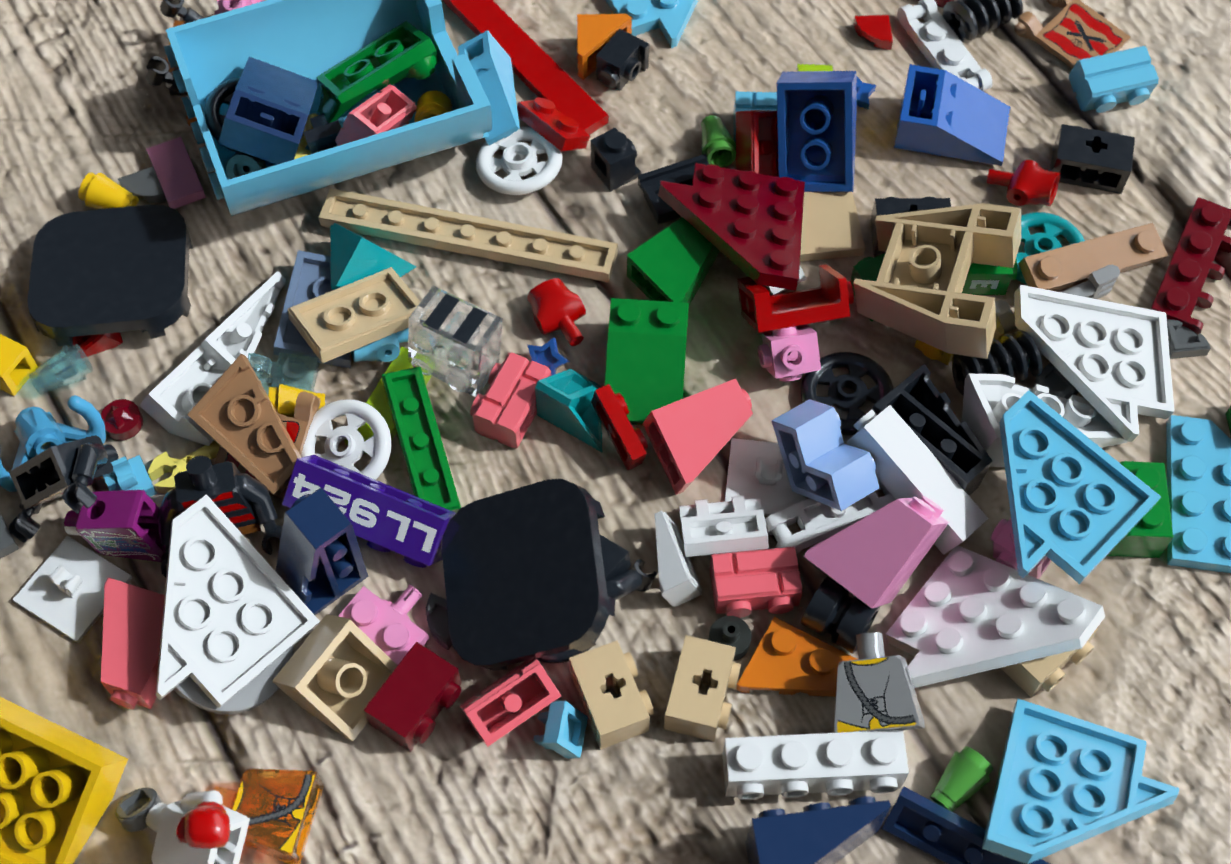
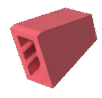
(696, 429)
(131, 643)

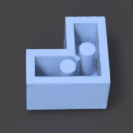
(819, 460)

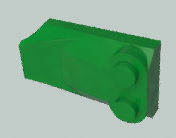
(381, 63)

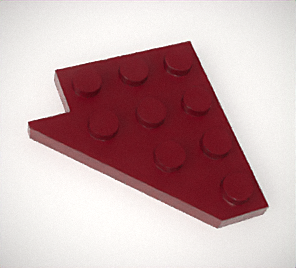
(747, 218)

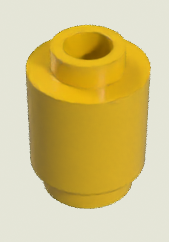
(432, 104)

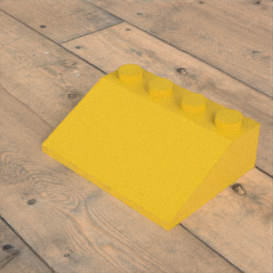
(50, 788)

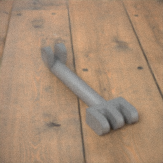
(1098, 285)

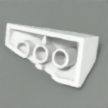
(993, 394)

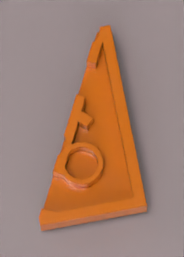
(792, 663)

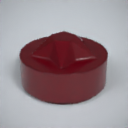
(122, 419)

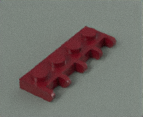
(1194, 263)

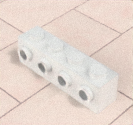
(814, 764)

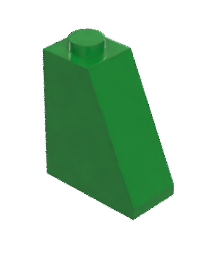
(672, 263)

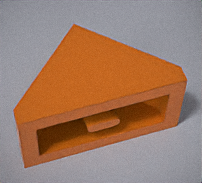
(593, 34)

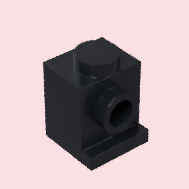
(621, 60)
(614, 159)

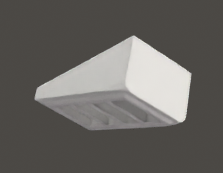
(676, 571)

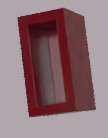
(414, 697)

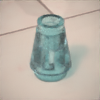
(62, 369)

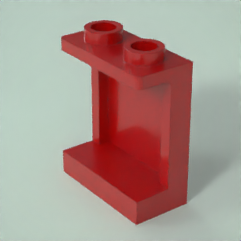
(798, 307)

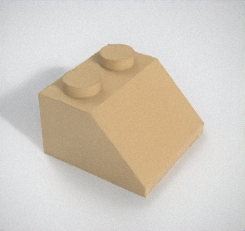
(336, 675)

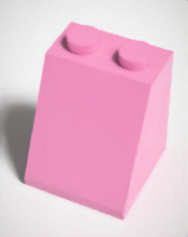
(881, 549)

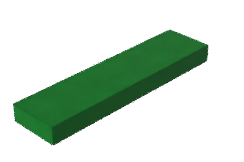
(420, 438)

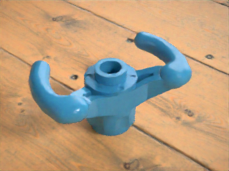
(40, 431)

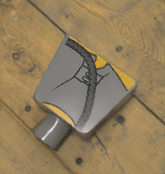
(875, 691)

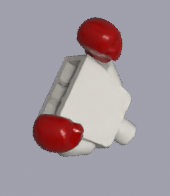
(197, 831)

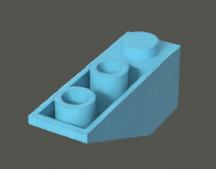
(496, 77)

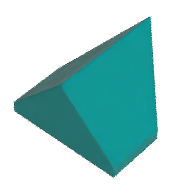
(358, 258)
(567, 404)

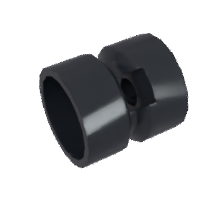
(838, 614)

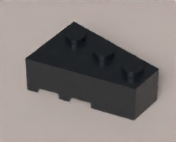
(938, 428)

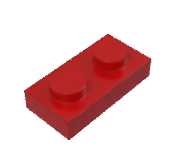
(552, 124)
(612, 412)

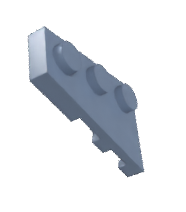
(308, 280)

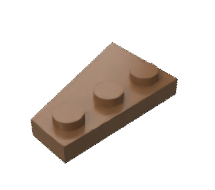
(247, 425)

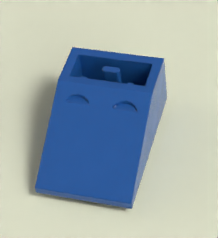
(950, 118)

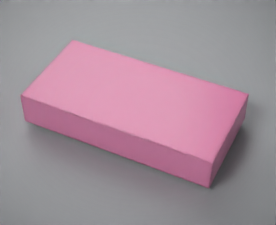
(176, 173)

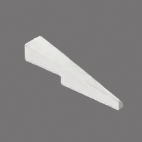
(203, 367)

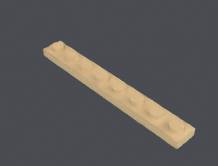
(470, 235)

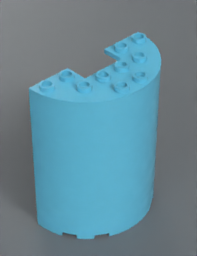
(308, 41)

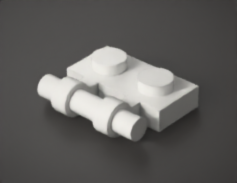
(723, 526)

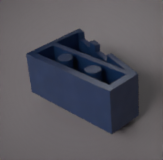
(319, 552)

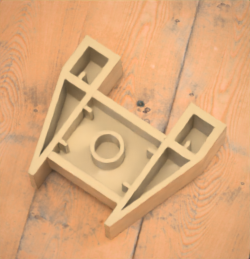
(927, 271)

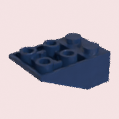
(268, 112)
(814, 835)

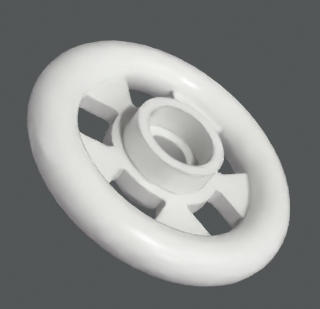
(518, 161)
(357, 415)

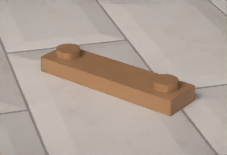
(1075, 262)

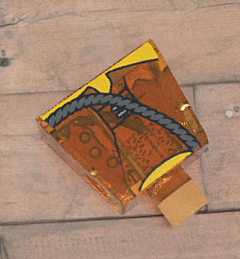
(279, 810)

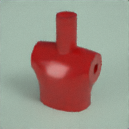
(1028, 184)
(556, 309)

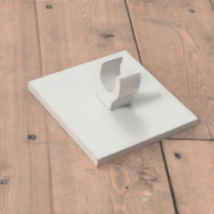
(759, 472)
(69, 589)

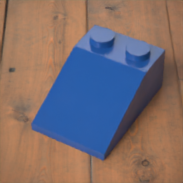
(817, 128)

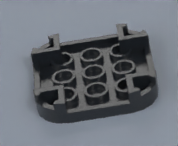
(110, 272)
(525, 574)

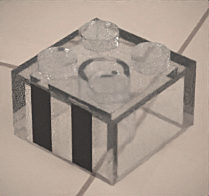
(454, 341)

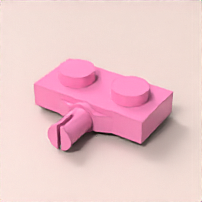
(387, 621)

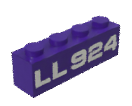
(377, 511)

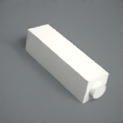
(913, 471)

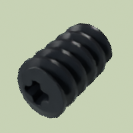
(976, 17)
(1006, 355)

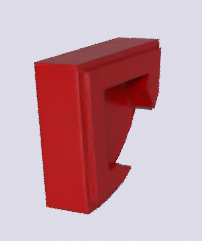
(875, 29)

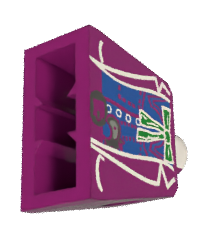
(119, 525)

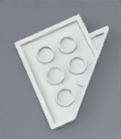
(1105, 351)
(222, 608)
(985, 618)

